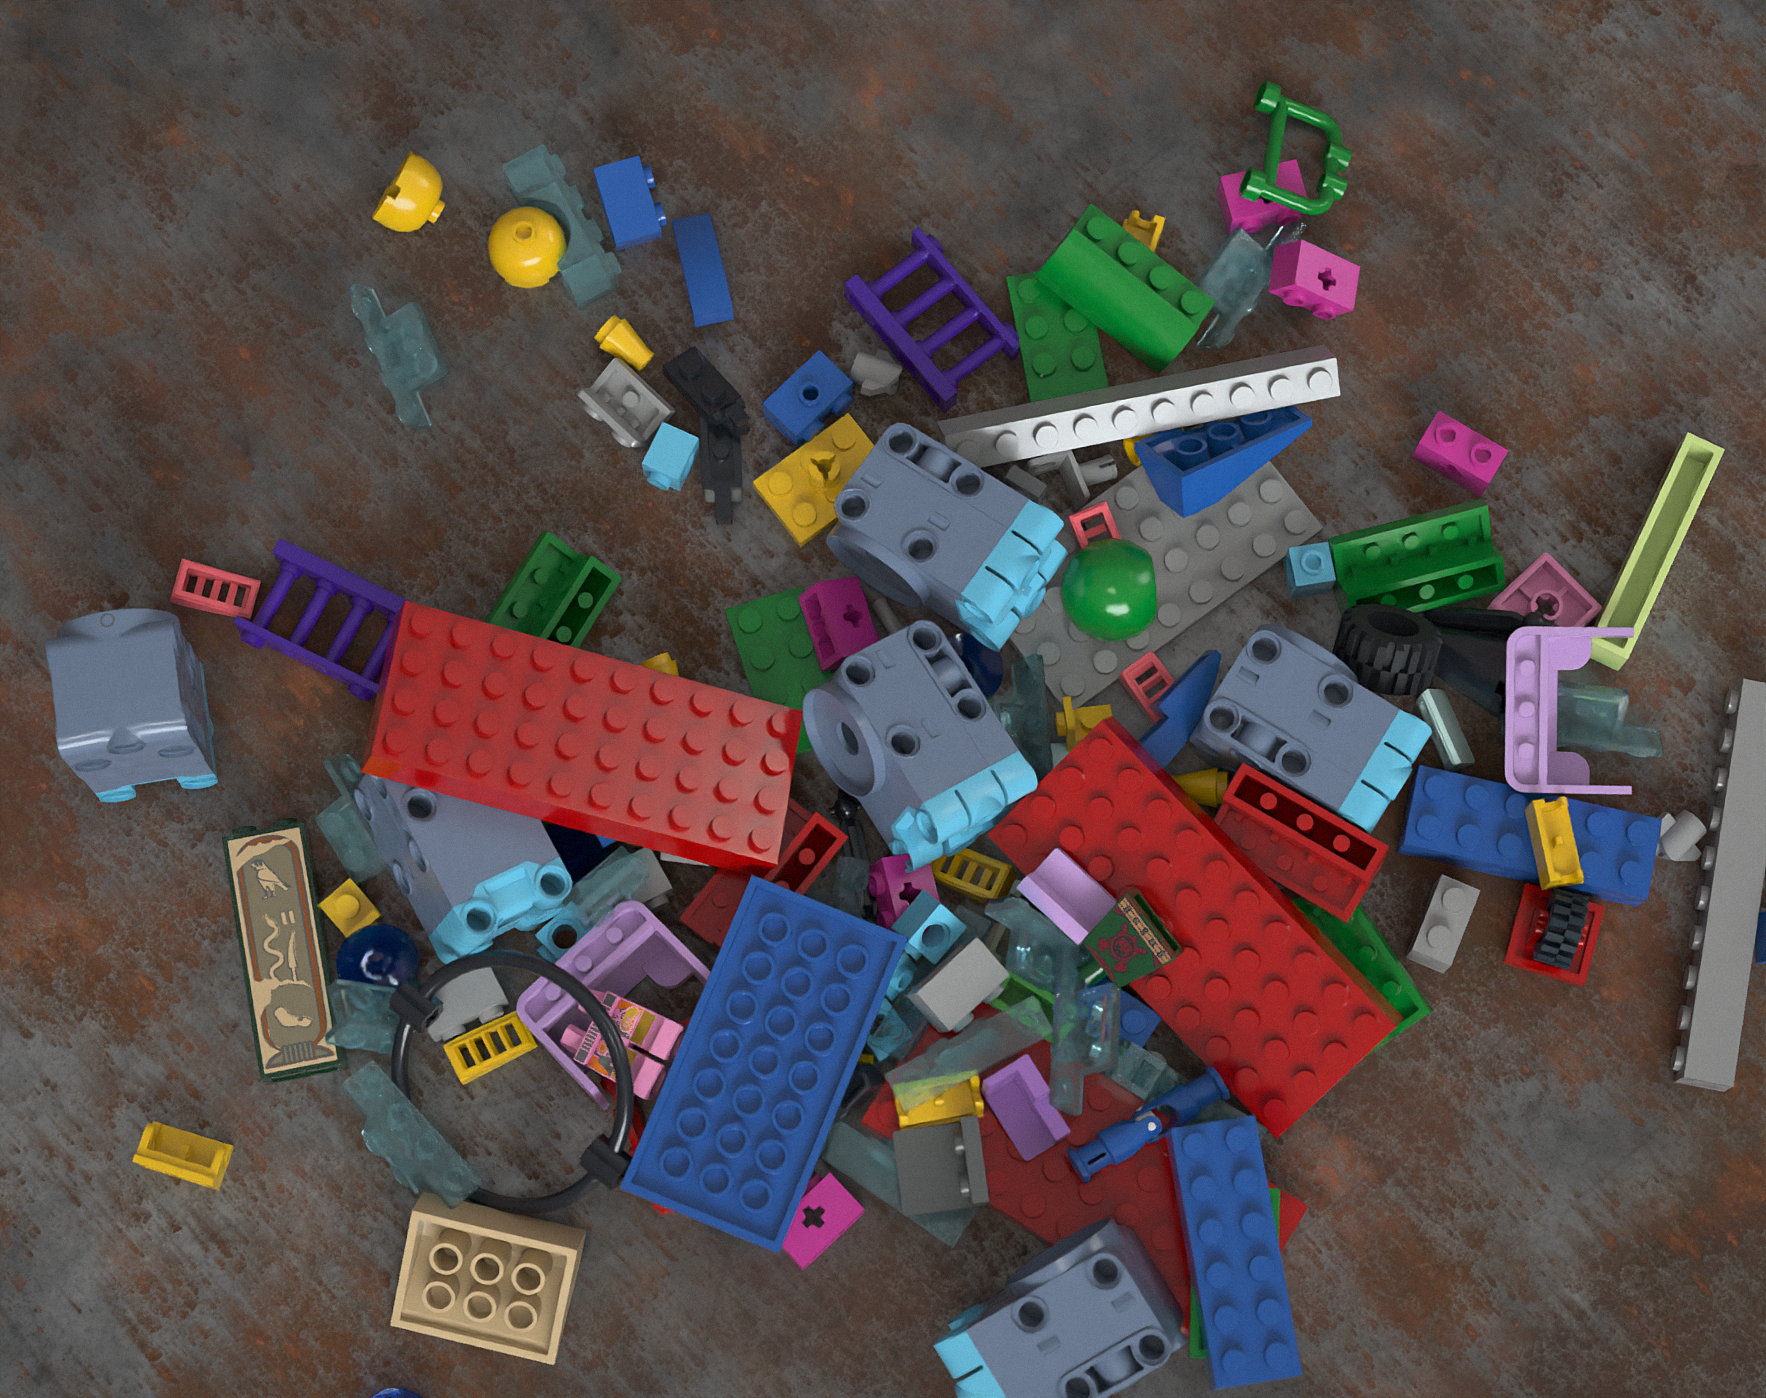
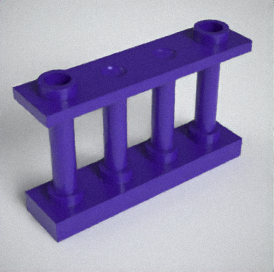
(917, 355)
(329, 581)

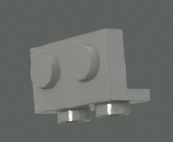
(626, 405)

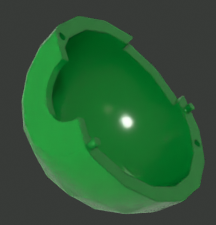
(1110, 590)

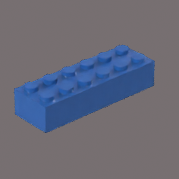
(1486, 830)
(1233, 1253)

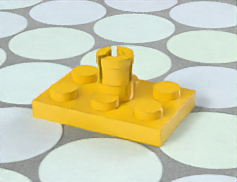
(806, 483)

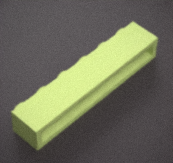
(1655, 546)

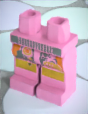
(637, 1027)

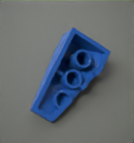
(1208, 462)

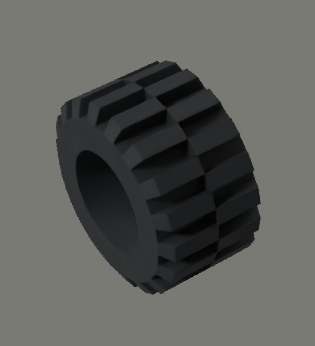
(1388, 648)

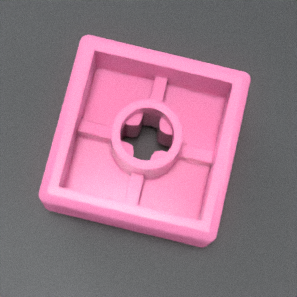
(1551, 584)

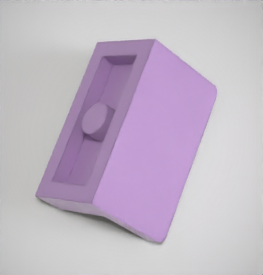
(1067, 895)

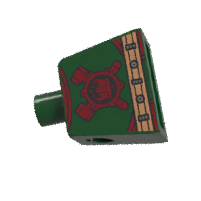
(1128, 943)

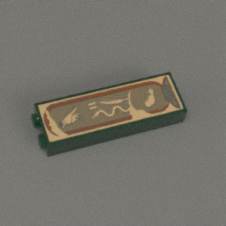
(283, 950)

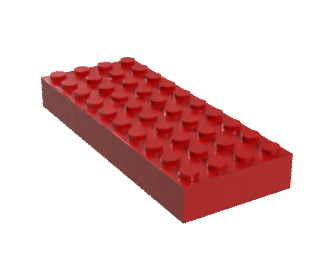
(582, 740)
(1257, 978)
(1046, 1192)

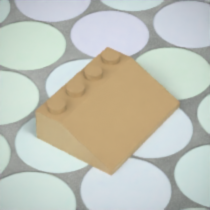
(487, 1278)

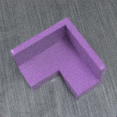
(1023, 1108)

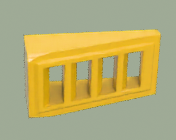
(1005, 875)
(483, 1033)

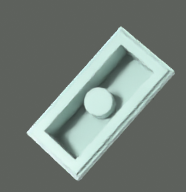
(1445, 730)

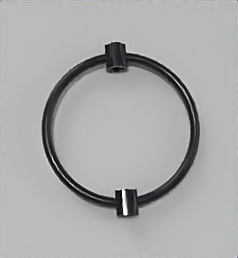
(604, 1156)

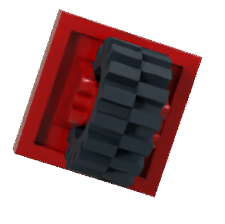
(1554, 934)

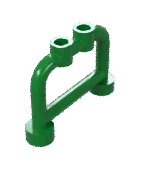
(1334, 155)

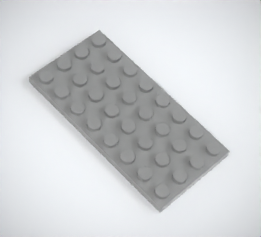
(1196, 570)

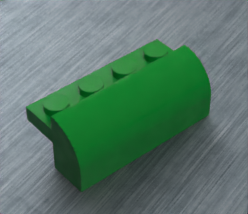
(1125, 289)
(1419, 560)
(554, 593)
(1374, 959)

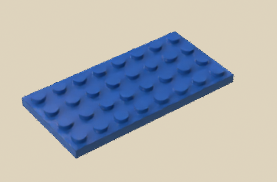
(764, 1064)

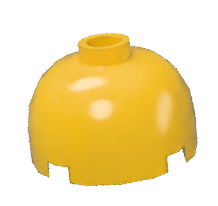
(411, 196)
(526, 246)

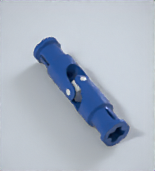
(1126, 1137)

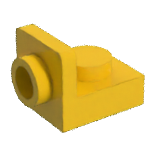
(1079, 722)
(350, 908)

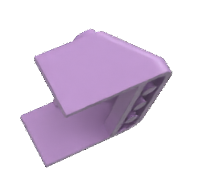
(1531, 709)
(604, 960)

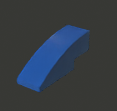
(702, 270)
(1181, 708)

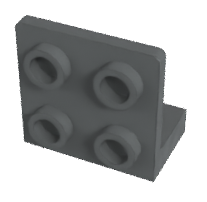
(941, 1168)

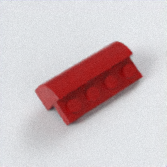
(1300, 843)
(804, 852)

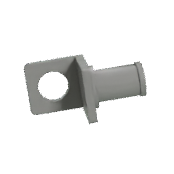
(1075, 475)

